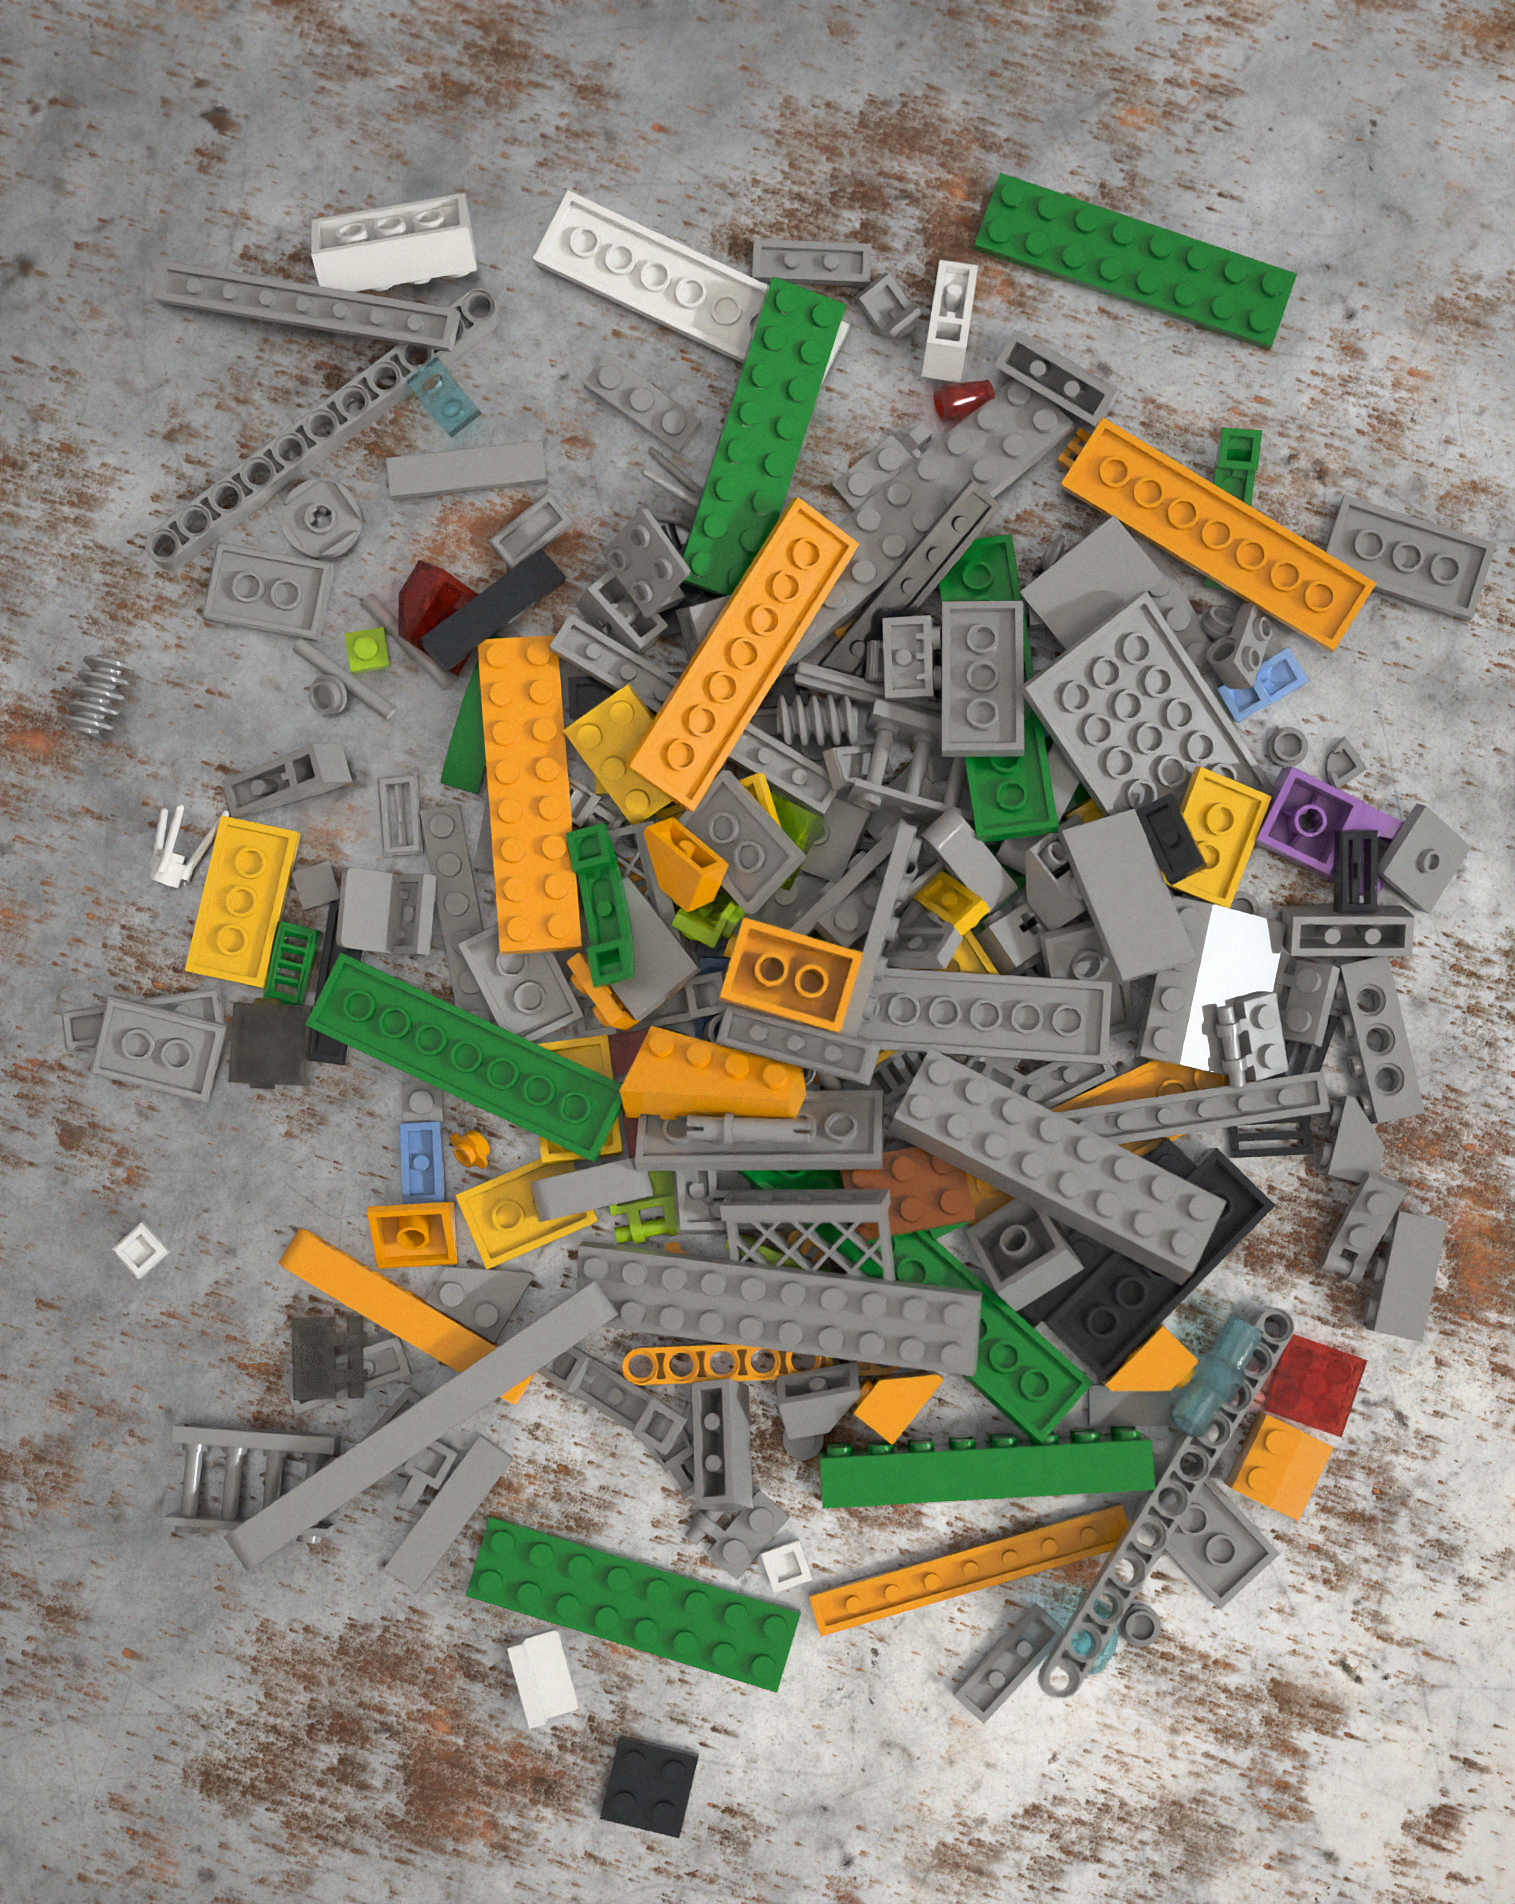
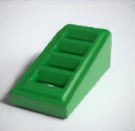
(309, 953)

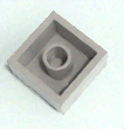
(1023, 1252)

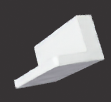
(542, 1677)

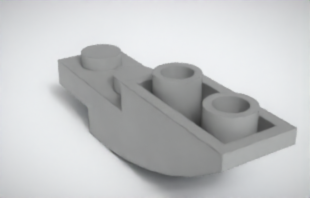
(851, 918)

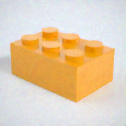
(790, 976)

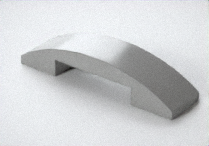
(692, 1002)
(616, 1397)

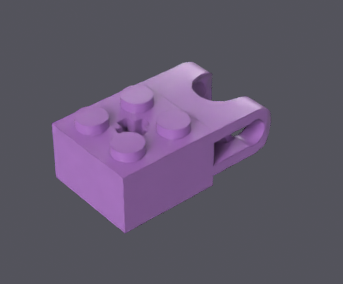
(1329, 810)

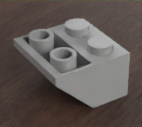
(1050, 880)

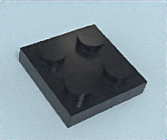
(649, 1786)

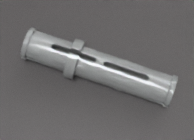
(748, 1129)

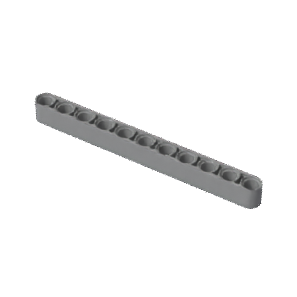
(314, 448)
(420, 1425)
(1161, 1521)

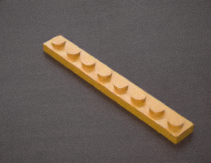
(968, 1570)

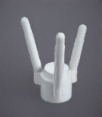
(165, 864)

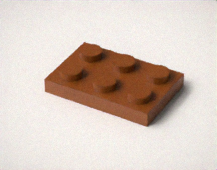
(922, 1192)

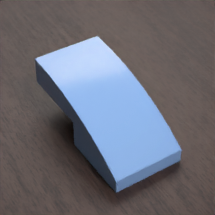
(1274, 681)

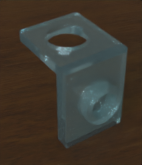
(446, 400)

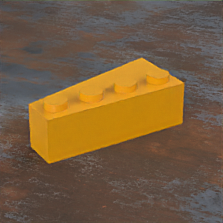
(701, 1078)

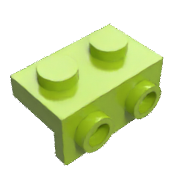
(710, 921)

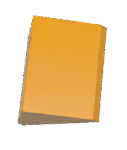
(414, 1234)

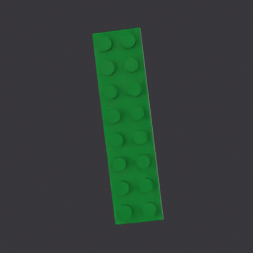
(1135, 261)
(761, 434)
(1007, 793)
(467, 1057)
(633, 1603)

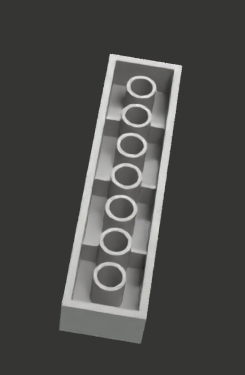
(1057, 1167)

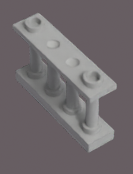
(925, 733)
(236, 1444)

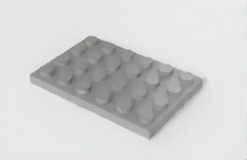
(1137, 713)

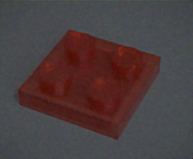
(1314, 1385)

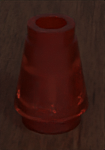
(961, 399)

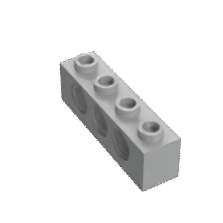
(1395, 1056)

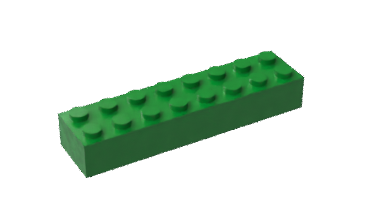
(985, 1469)

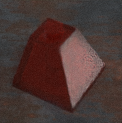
(428, 600)

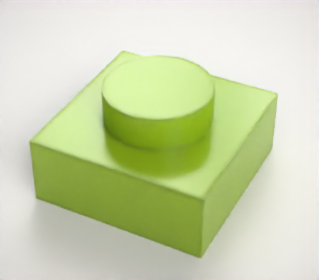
(367, 650)

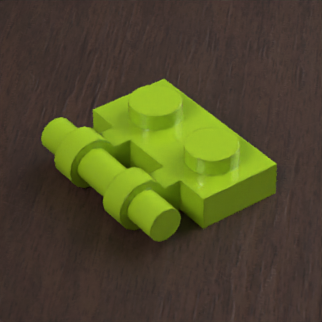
(637, 1230)

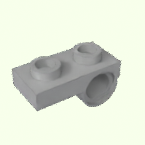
(1241, 653)

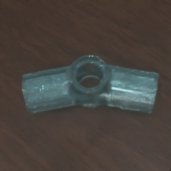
(1216, 1377)

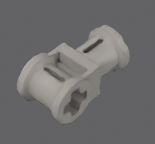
(587, 805)
(680, 1453)

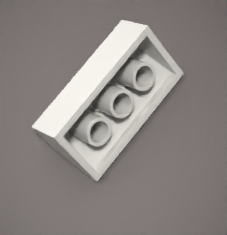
(394, 245)

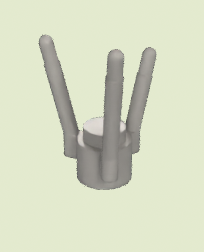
(689, 499)

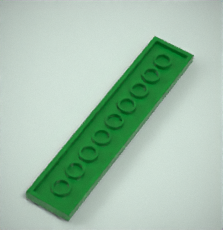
(1014, 1362)

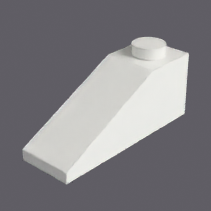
(949, 321)

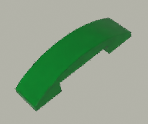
(1236, 467)
(465, 757)
(604, 905)

